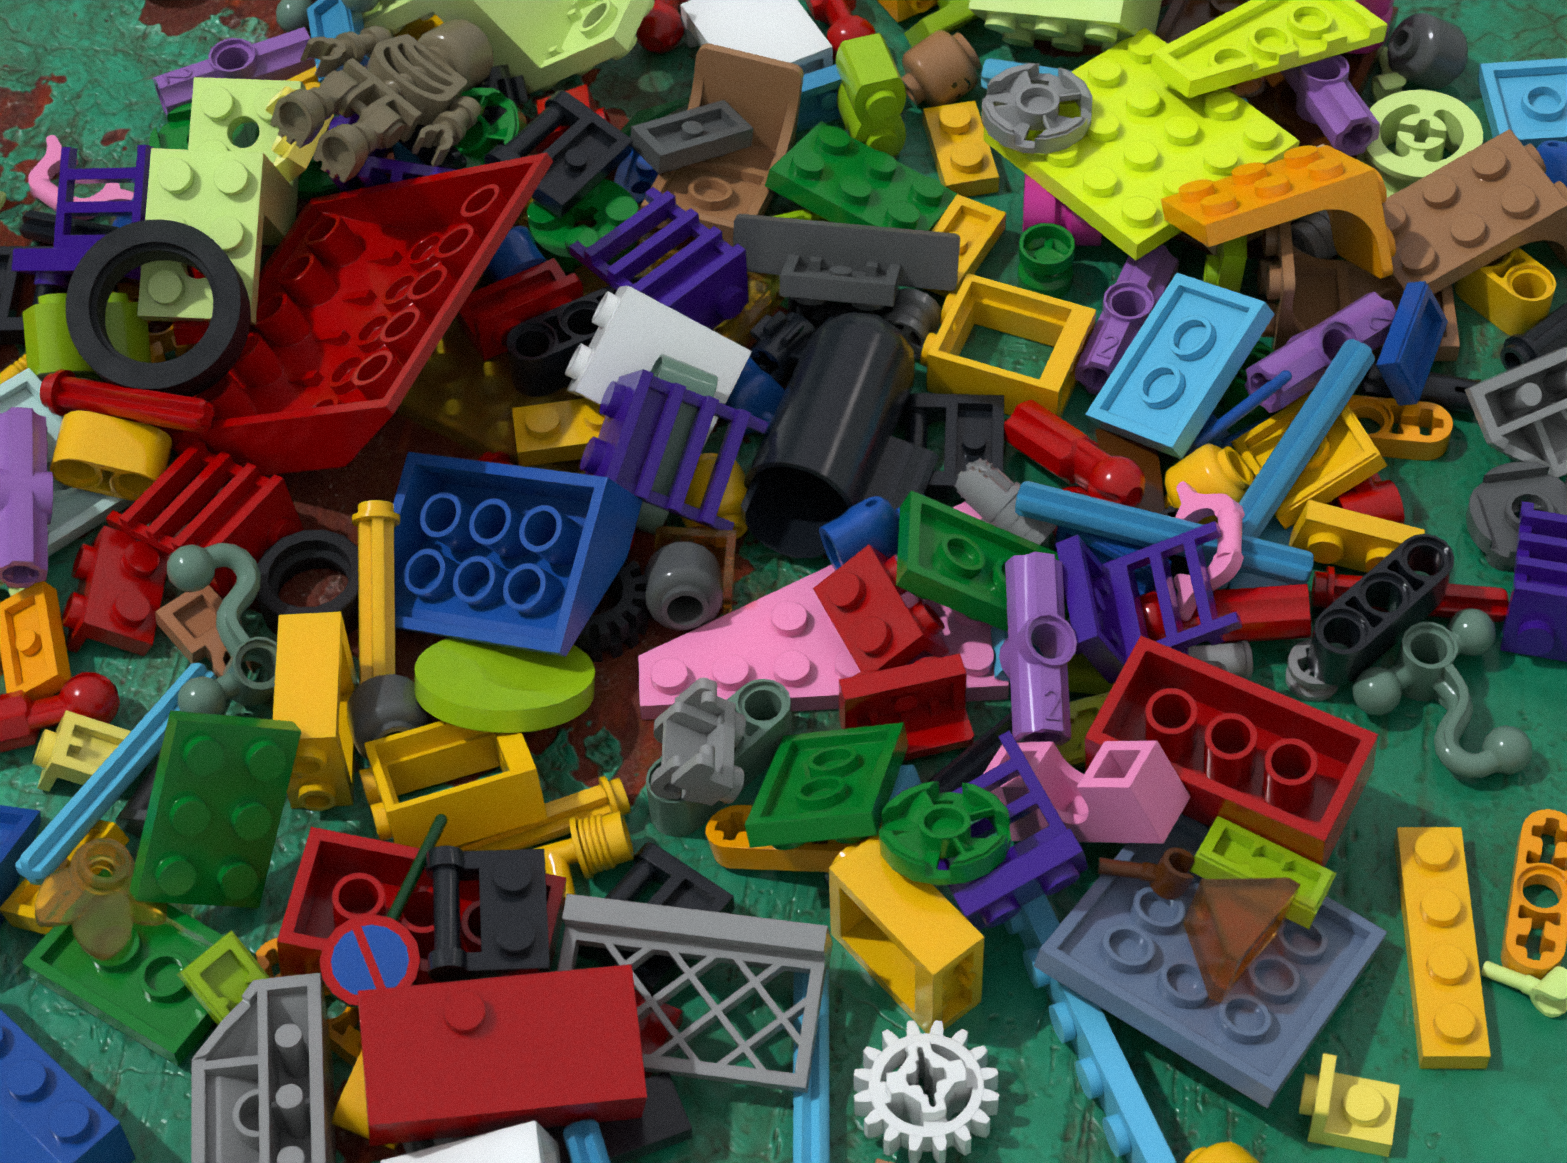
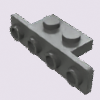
(847, 260)

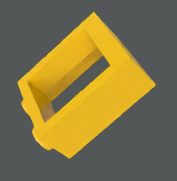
(1014, 312)
(313, 691)
(442, 754)
(905, 936)

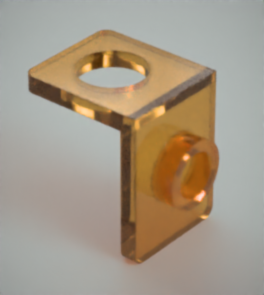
(719, 542)

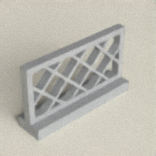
(713, 940)

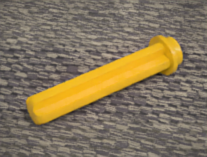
(376, 587)
(602, 799)

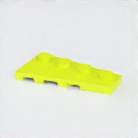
(1264, 40)

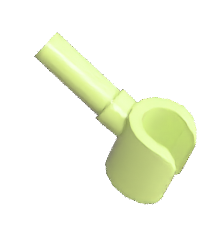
(1388, 81)
(1546, 994)

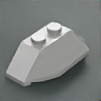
(1526, 411)
(267, 1079)

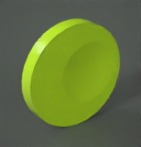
(502, 686)

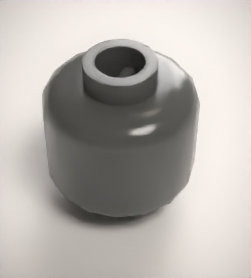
(1427, 51)
(683, 586)
(383, 708)

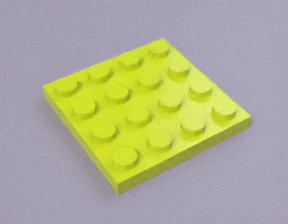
(1145, 145)

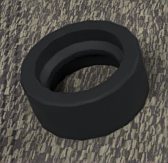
(301, 553)

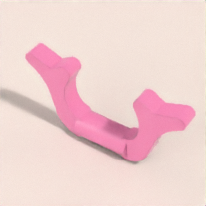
(47, 192)
(1229, 546)

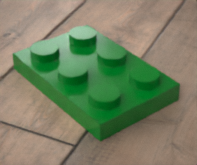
(856, 183)
(957, 559)
(827, 786)
(214, 810)
(138, 985)

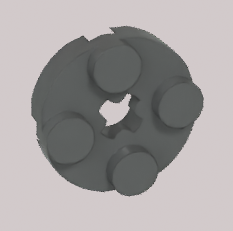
(1496, 503)

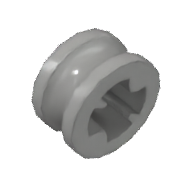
(1301, 682)

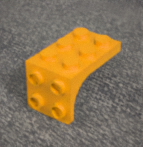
(1288, 189)

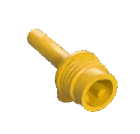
(595, 843)

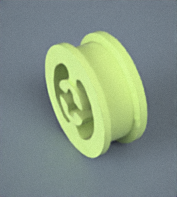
(1421, 127)

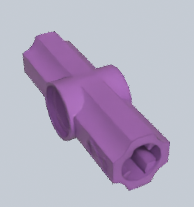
(237, 59)
(1333, 104)
(1123, 314)
(1313, 350)
(24, 498)
(1037, 617)

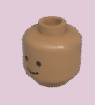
(940, 69)

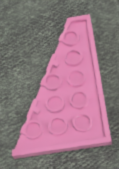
(797, 645)

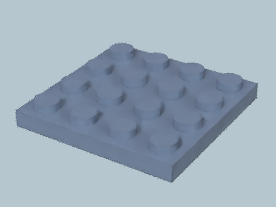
(1136, 962)

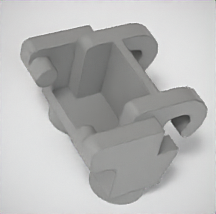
(699, 747)

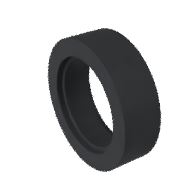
(118, 255)

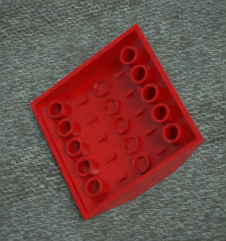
(357, 312)

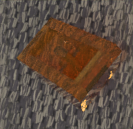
(1233, 925)

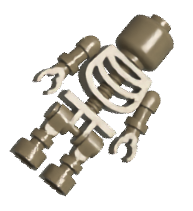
(398, 88)

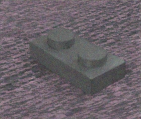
(691, 136)

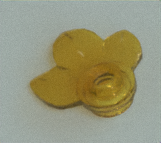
(94, 905)

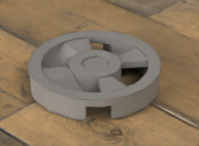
(1031, 102)

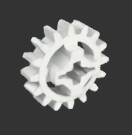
(902, 1109)

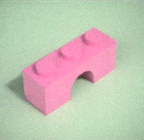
(1121, 798)

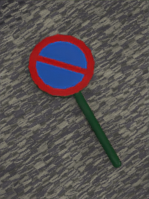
(376, 948)

